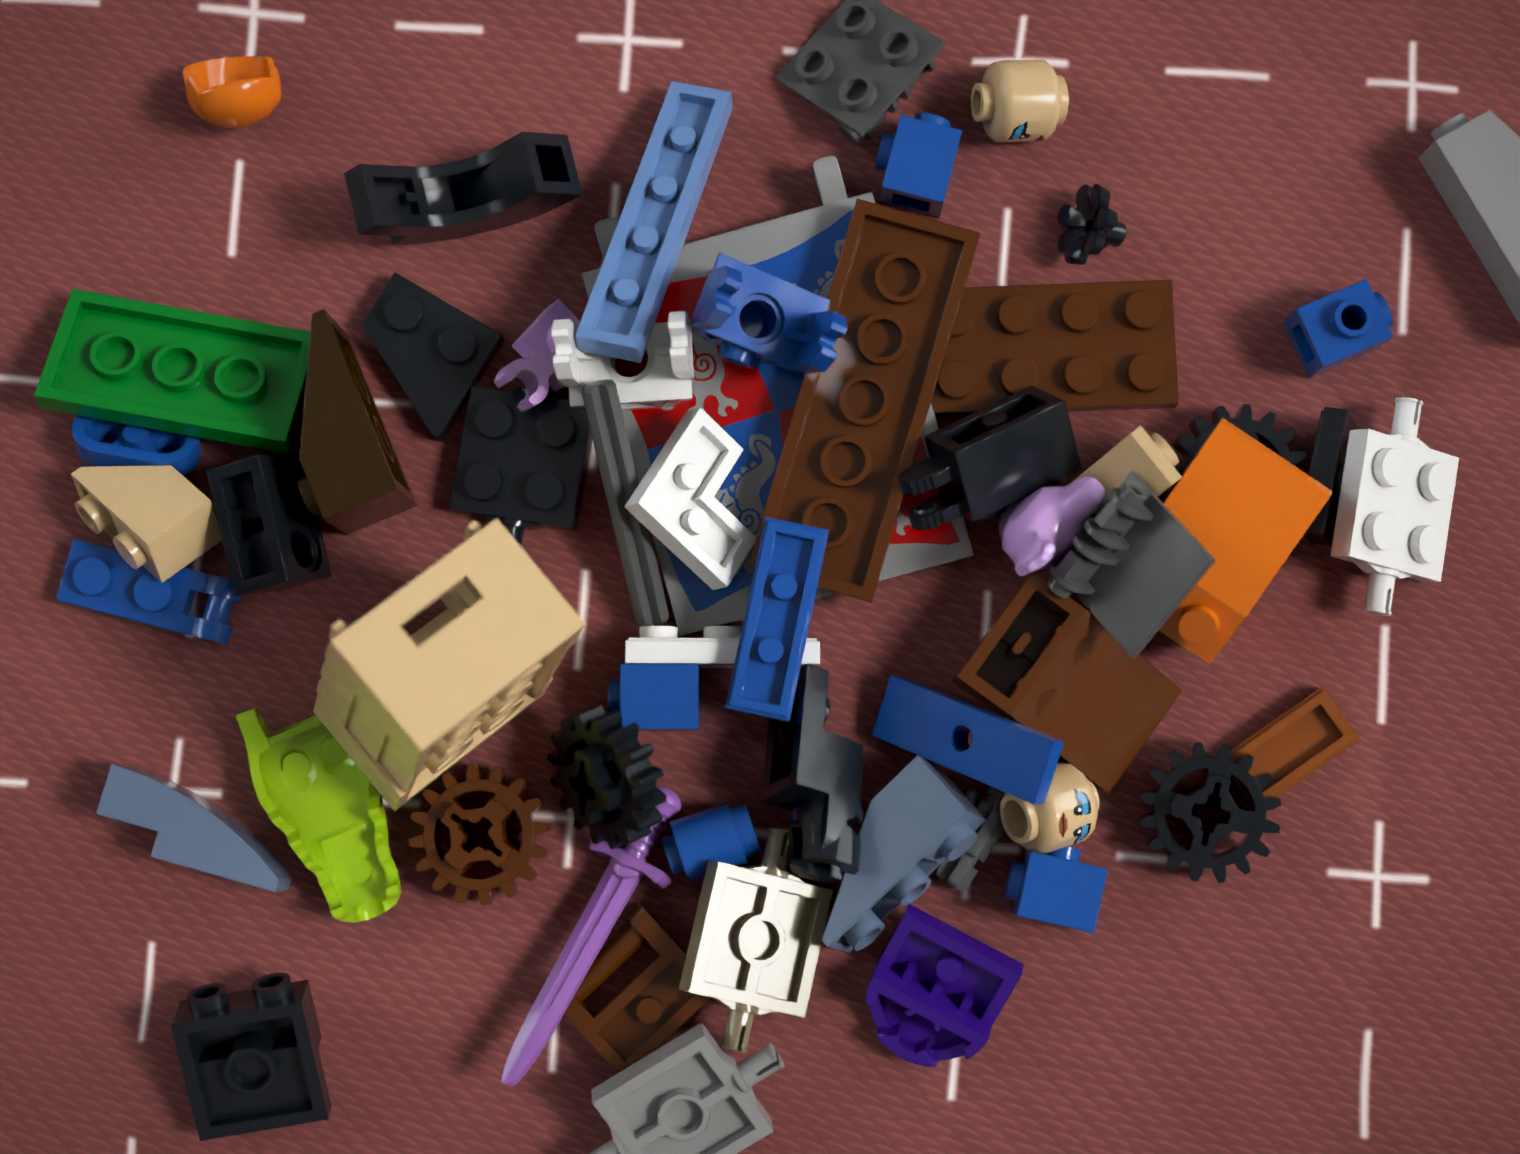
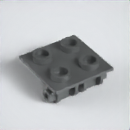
(861, 65)
(1131, 565)

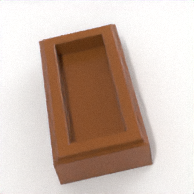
(1295, 743)

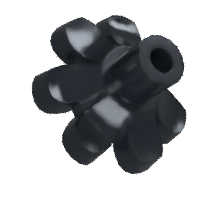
(1089, 225)

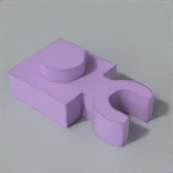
(537, 355)

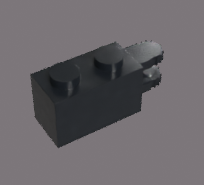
(992, 459)

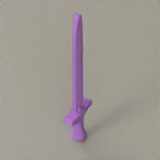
(586, 940)

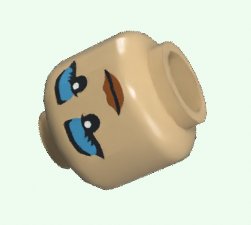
(1020, 101)
(1061, 821)

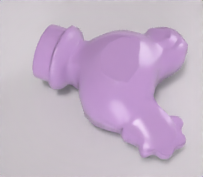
(1043, 524)

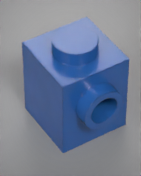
(918, 163)
(1339, 327)
(658, 696)
(1056, 888)

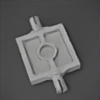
(686, 1099)

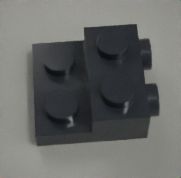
(251, 1056)

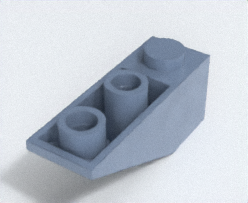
(903, 839)

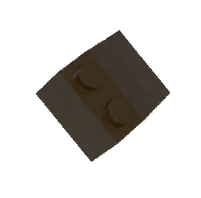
(344, 442)

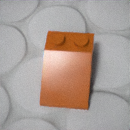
(1249, 516)

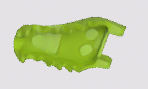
(326, 812)

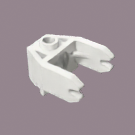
(661, 384)

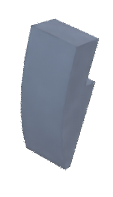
(190, 828)

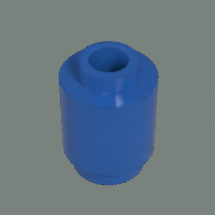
(711, 835)

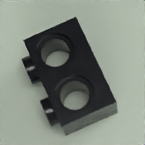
(266, 525)

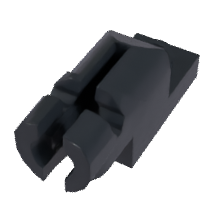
(817, 781)

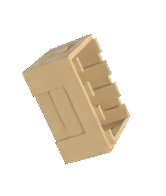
(433, 697)

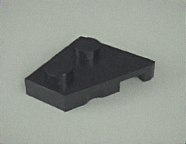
(430, 350)

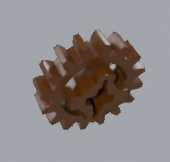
(461, 856)

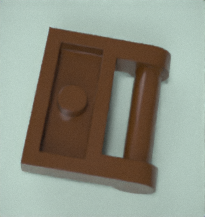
(648, 1007)

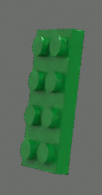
(176, 371)

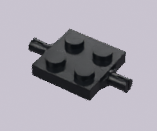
(522, 464)

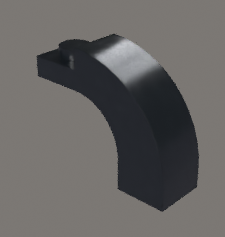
(465, 196)

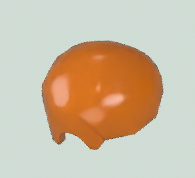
(233, 90)

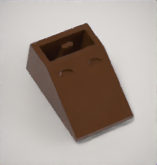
(1070, 679)

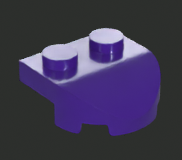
(937, 990)

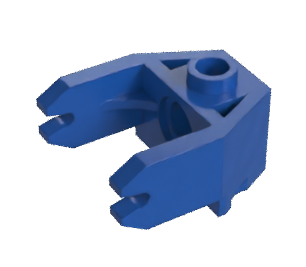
(795, 326)

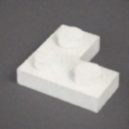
(680, 504)

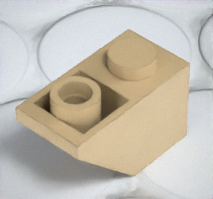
(1139, 453)
(149, 513)

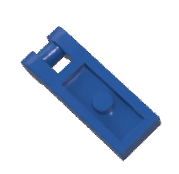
(106, 583)

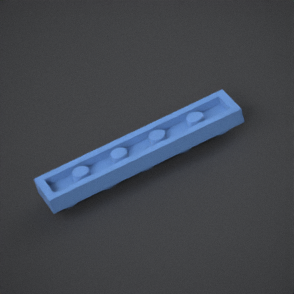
(654, 222)

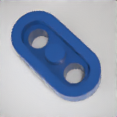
(133, 445)

